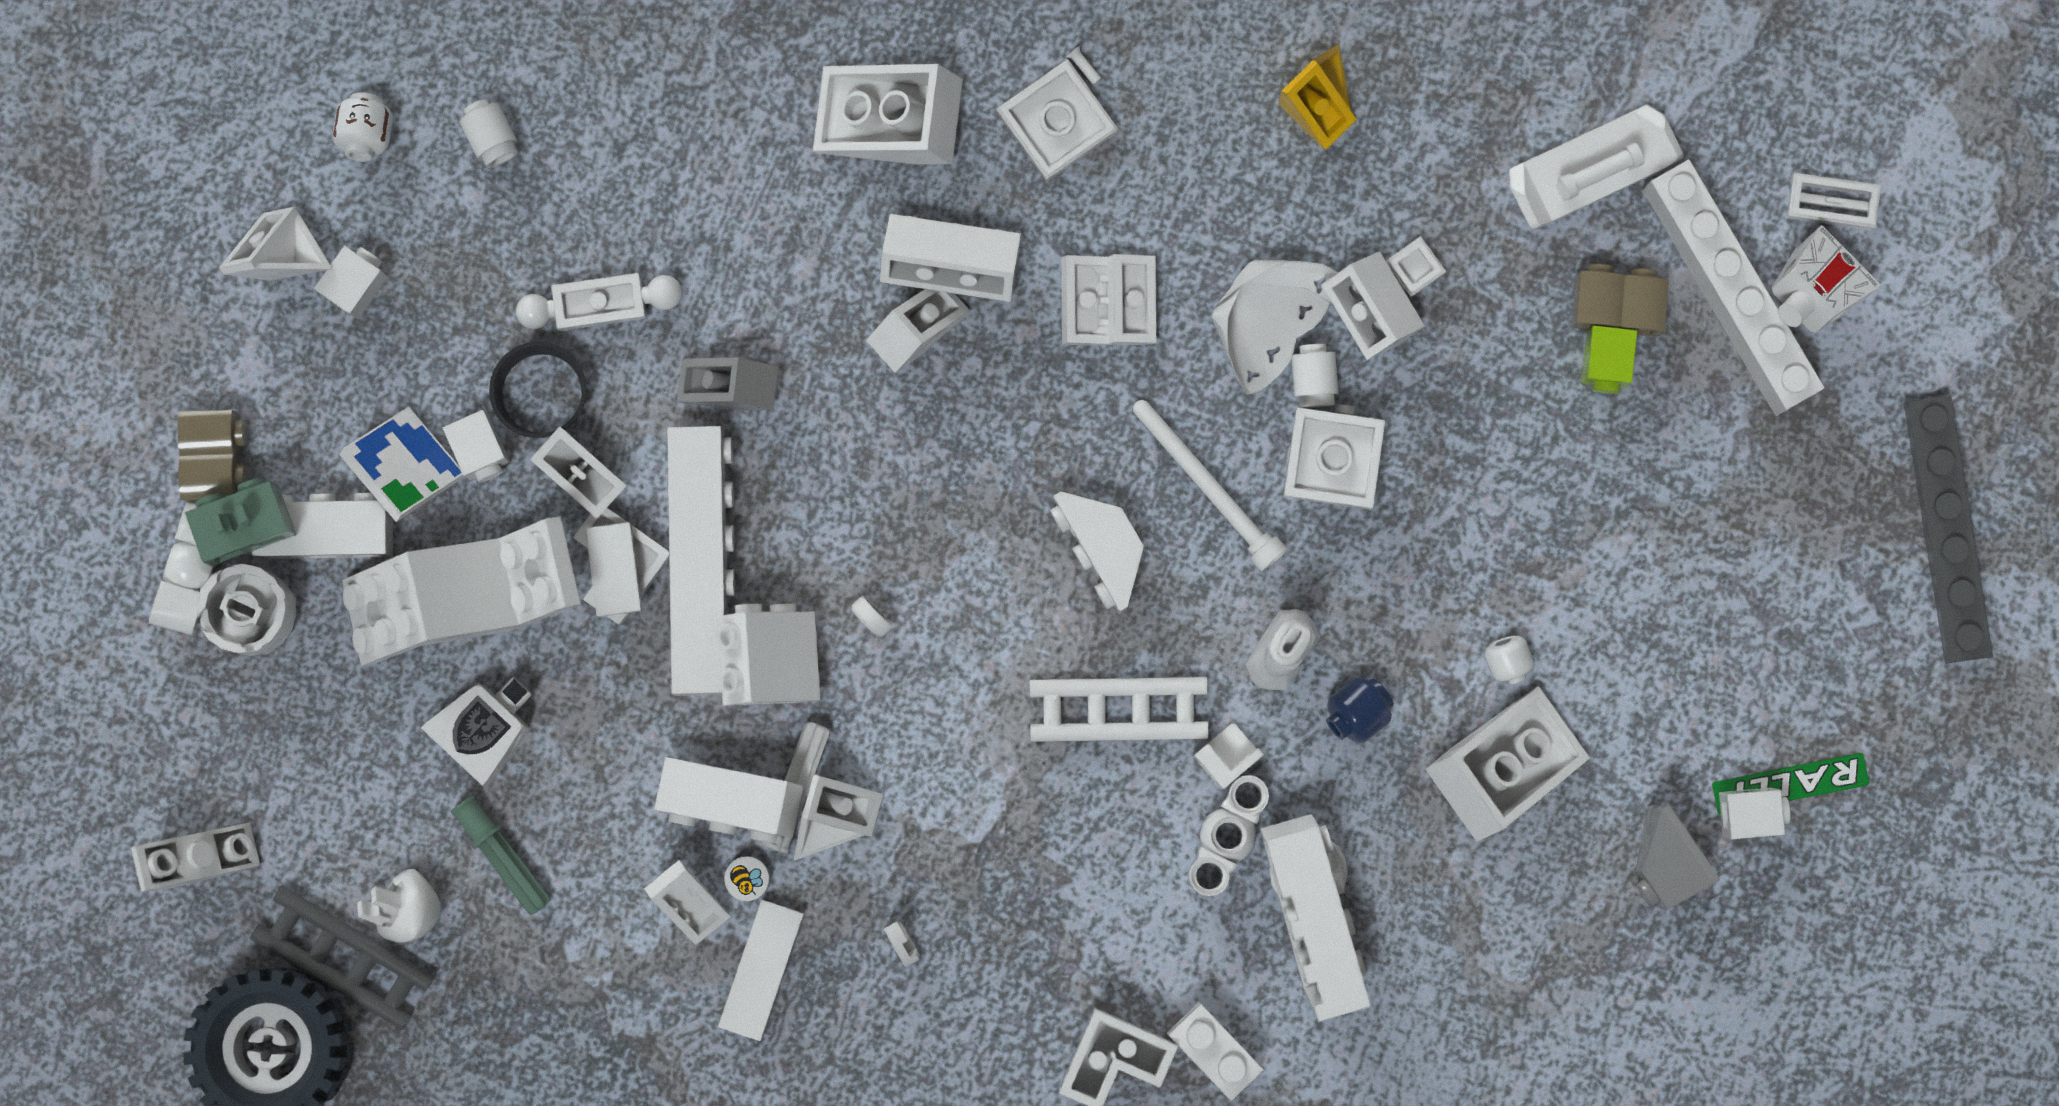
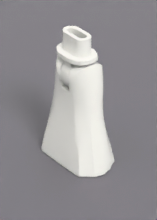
(1282, 650)

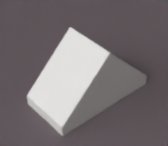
(578, 472)

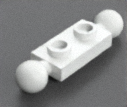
(598, 302)

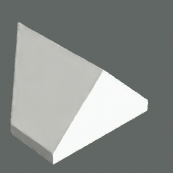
(276, 249)
(835, 815)

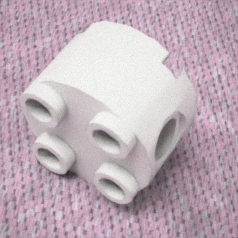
(246, 610)

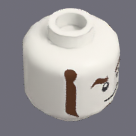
(362, 126)

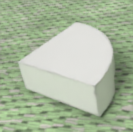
(902, 943)

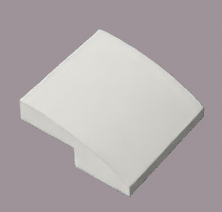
(1108, 300)

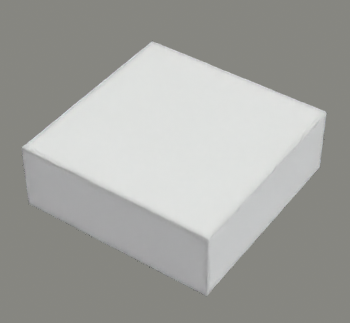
(1415, 267)

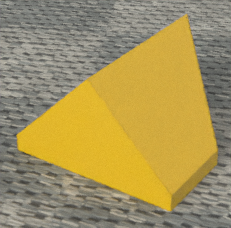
(1320, 98)

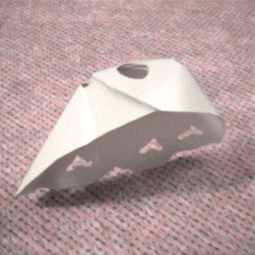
(1264, 314)

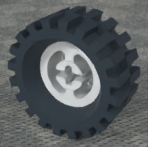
(275, 997)

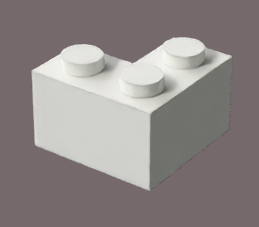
(1112, 1046)

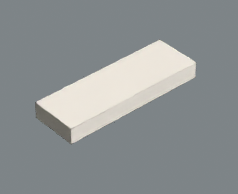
(761, 970)

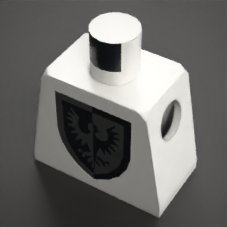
(481, 728)

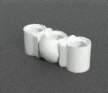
(183, 580)
(1244, 820)

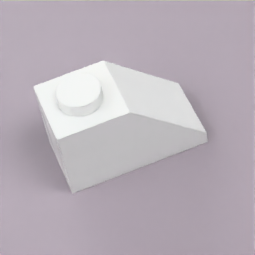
(916, 327)

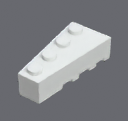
(1315, 917)

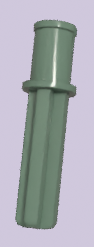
(501, 855)

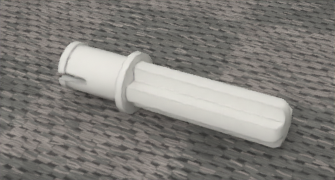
(802, 770)

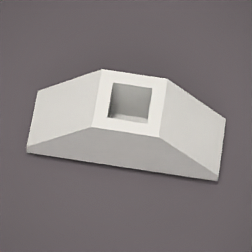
(1104, 543)
(195, 857)

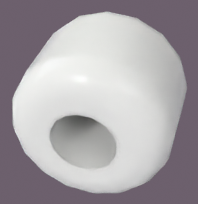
(1509, 659)

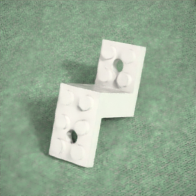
(460, 591)

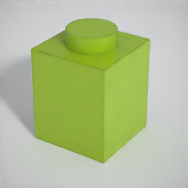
(1609, 359)

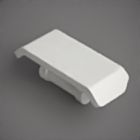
(1594, 166)

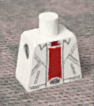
(1821, 283)

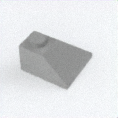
(1670, 860)

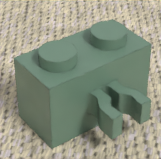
(239, 521)

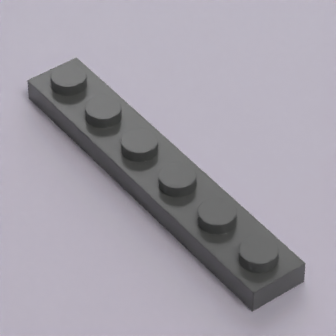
(1948, 529)

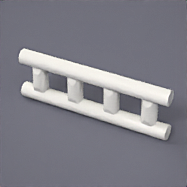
(1138, 729)

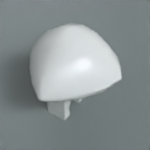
(404, 909)

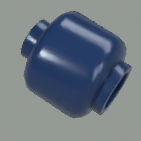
(1359, 710)

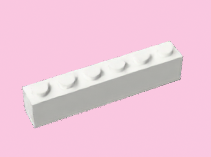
(1732, 287)
(698, 554)

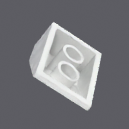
(889, 113)
(1507, 764)

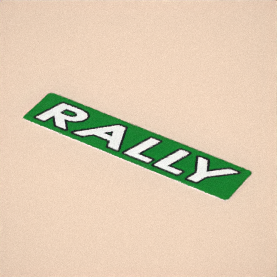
(1804, 779)

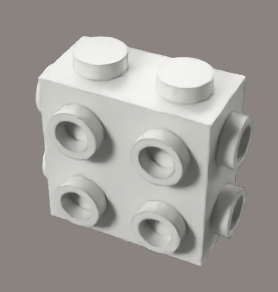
(768, 656)

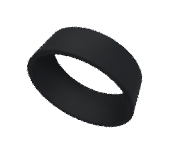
(505, 365)

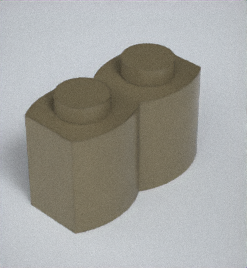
(1620, 300)
(210, 453)

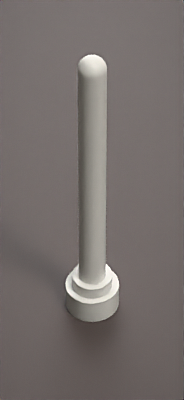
(1262, 546)

